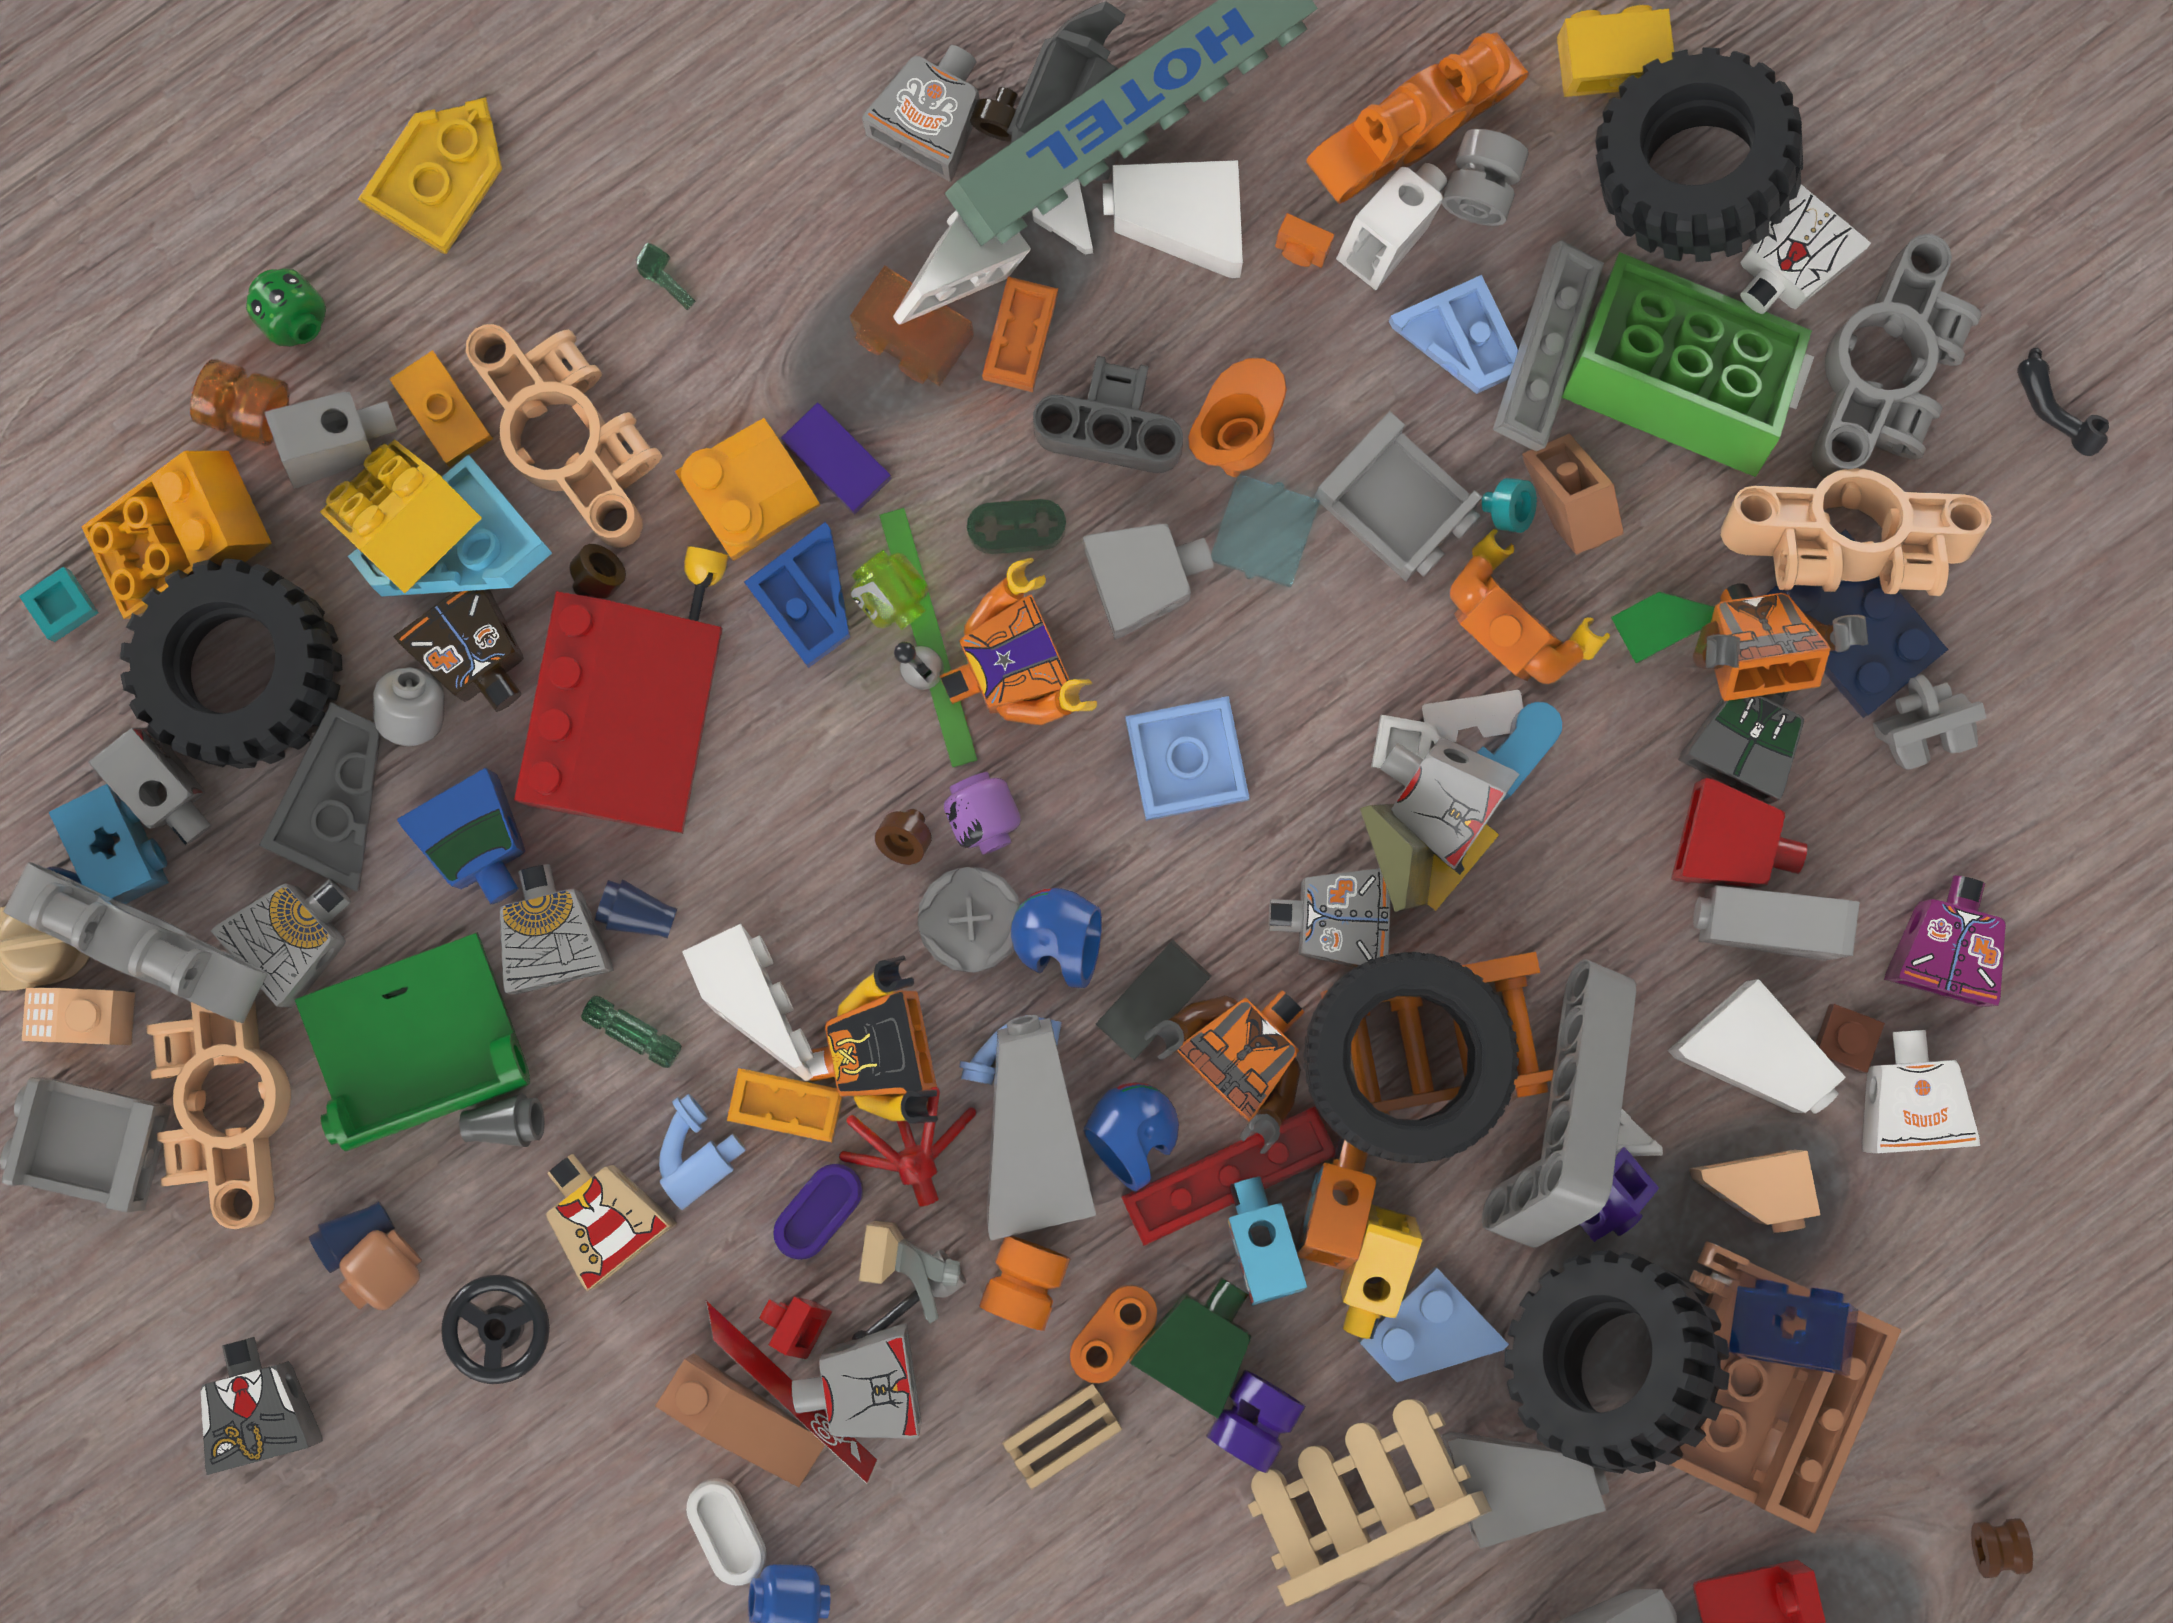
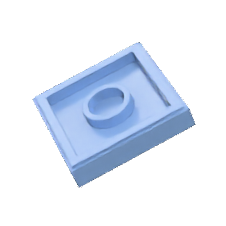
(1187, 758)

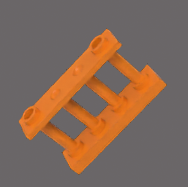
(1510, 978)

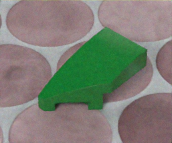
(1660, 623)

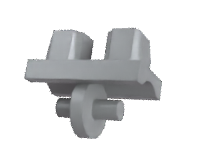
(1926, 714)

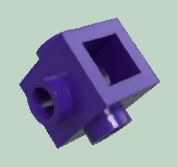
(1628, 1196)

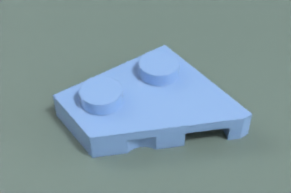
(1462, 334)
(1431, 1331)

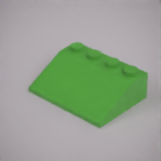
(1688, 365)

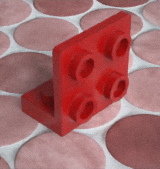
(1761, 1595)

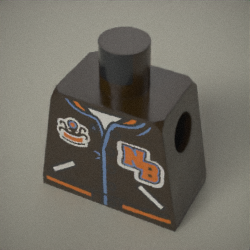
(466, 647)

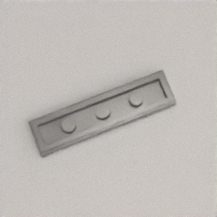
(1548, 346)

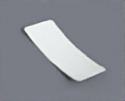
(1488, 712)

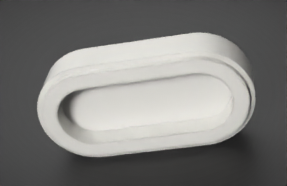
(726, 1531)

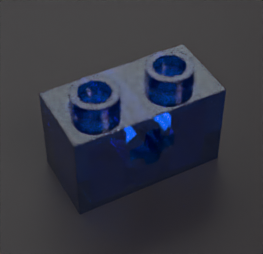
(1822, 1346)

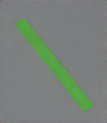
(928, 634)

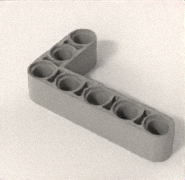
(1582, 1115)

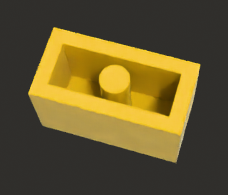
(1606, 49)

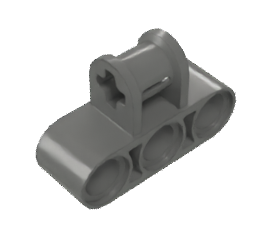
(1116, 400)

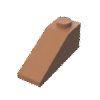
(739, 1420)

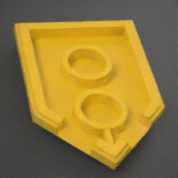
(437, 173)

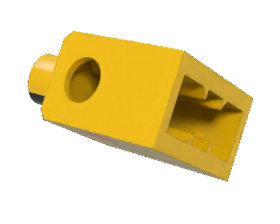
(1386, 1252)

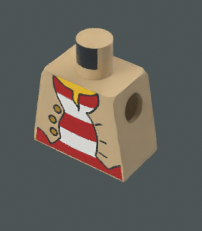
(602, 1220)

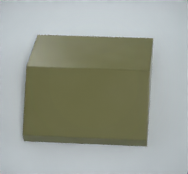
(1401, 857)

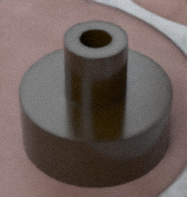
(995, 115)
(596, 572)

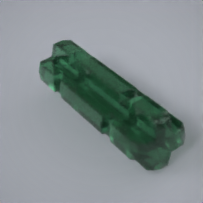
(631, 1031)

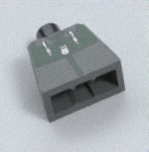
(1748, 745)

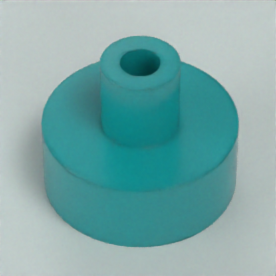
(1511, 505)

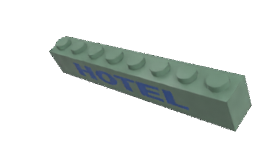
(1119, 111)

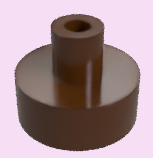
(903, 836)

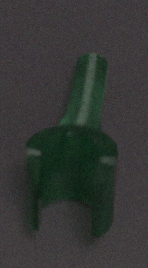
(650, 266)

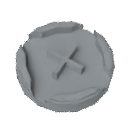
(968, 919)

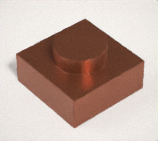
(1849, 1037)

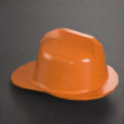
(1239, 416)

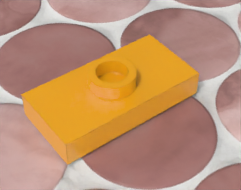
(441, 408)
(785, 1105)

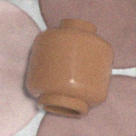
(379, 1270)

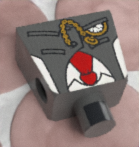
(254, 1411)

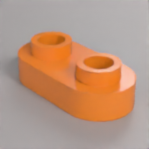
(1113, 1334)

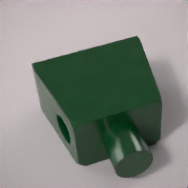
(1198, 1347)

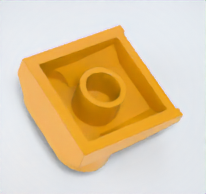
(747, 488)

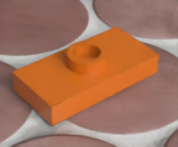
(1020, 334)

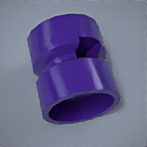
(1253, 1441)

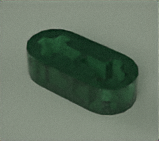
(1016, 513)

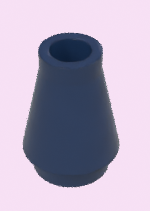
(634, 911)
(345, 1232)

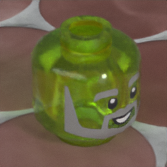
(889, 590)

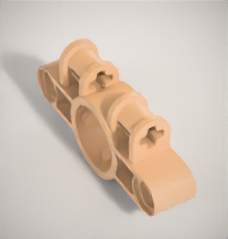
(540, 379)
(1917, 533)
(199, 1150)

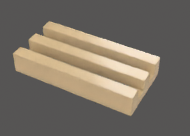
(1024, 1461)

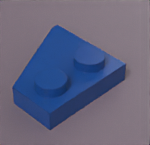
(805, 595)

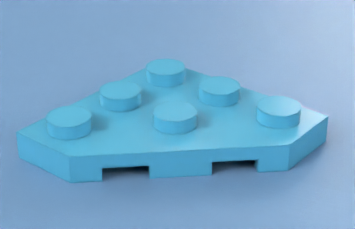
(489, 556)

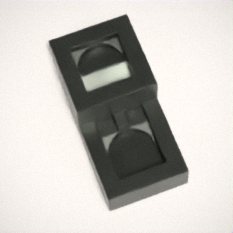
(1153, 998)

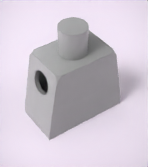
(310, 437)
(1142, 573)

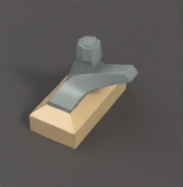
(889, 1252)

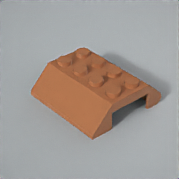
(1779, 1424)

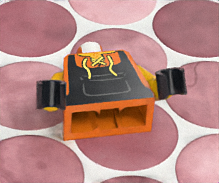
(880, 1048)

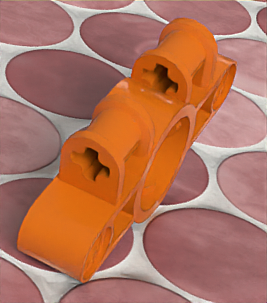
(1417, 116)

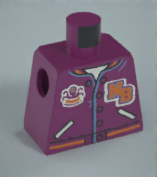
(1952, 948)

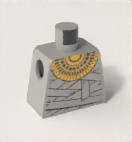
(549, 936)
(287, 937)

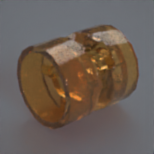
(231, 399)

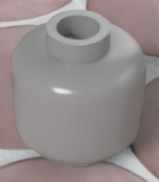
(408, 706)

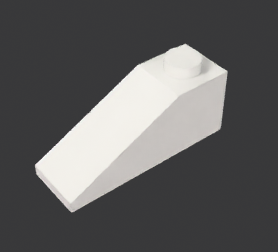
(959, 268)

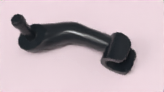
(2086, 436)

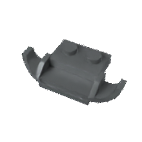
(1067, 68)

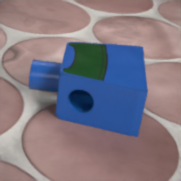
(469, 835)

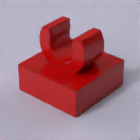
(795, 1325)

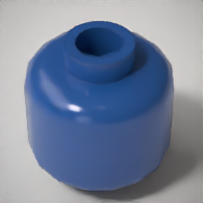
(788, 1595)

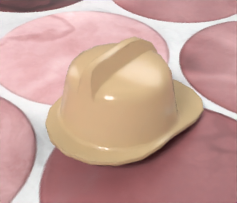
(33, 957)

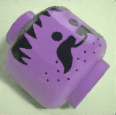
(982, 812)

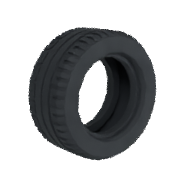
(1490, 1057)

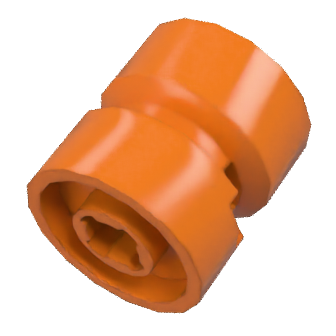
(1024, 1282)

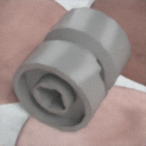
(1487, 169)

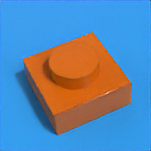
(1303, 242)

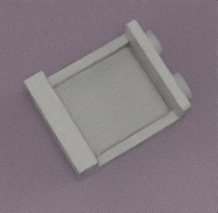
(1398, 500)
(84, 1143)

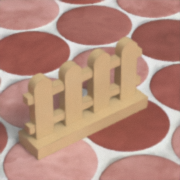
(1386, 1489)

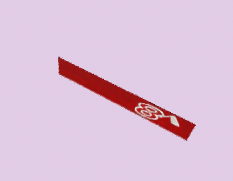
(780, 1387)

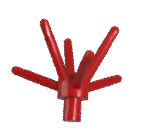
(916, 1161)

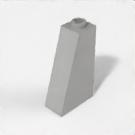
(1035, 1146)

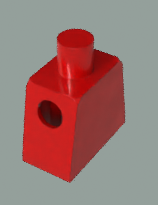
(1733, 839)

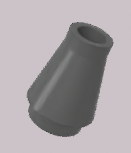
(505, 1122)

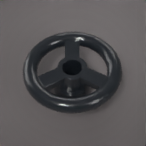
(514, 1322)

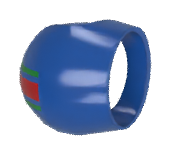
(1058, 926)
(1127, 1126)

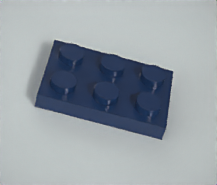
(1897, 644)

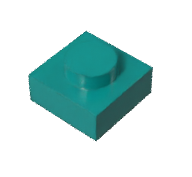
(58, 604)

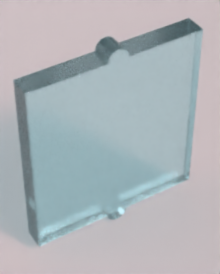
(1264, 530)

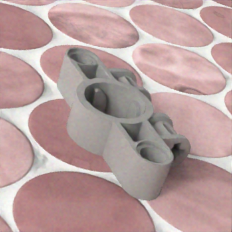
(1935, 332)
(135, 942)

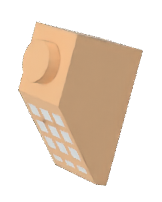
(78, 1016)
(1765, 1188)

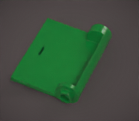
(412, 1054)

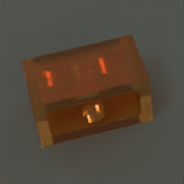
(924, 345)

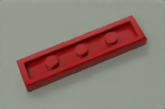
(1204, 1184)

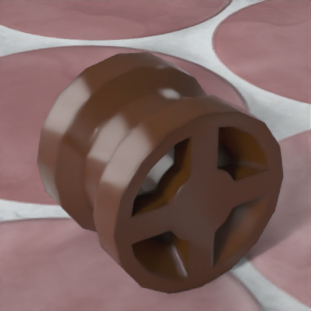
(2002, 1548)

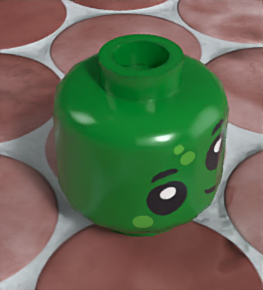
(285, 306)

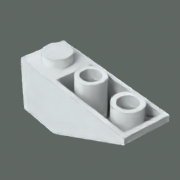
(738, 988)

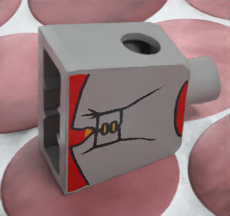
(134, 771)
(1447, 795)
(865, 1387)

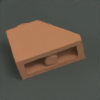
(1575, 494)

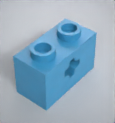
(87, 834)

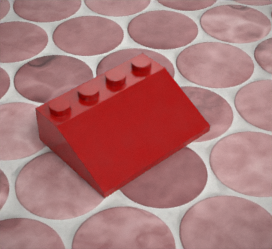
(618, 713)

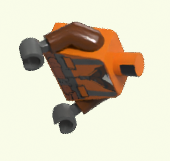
(1770, 644)
(1241, 1056)

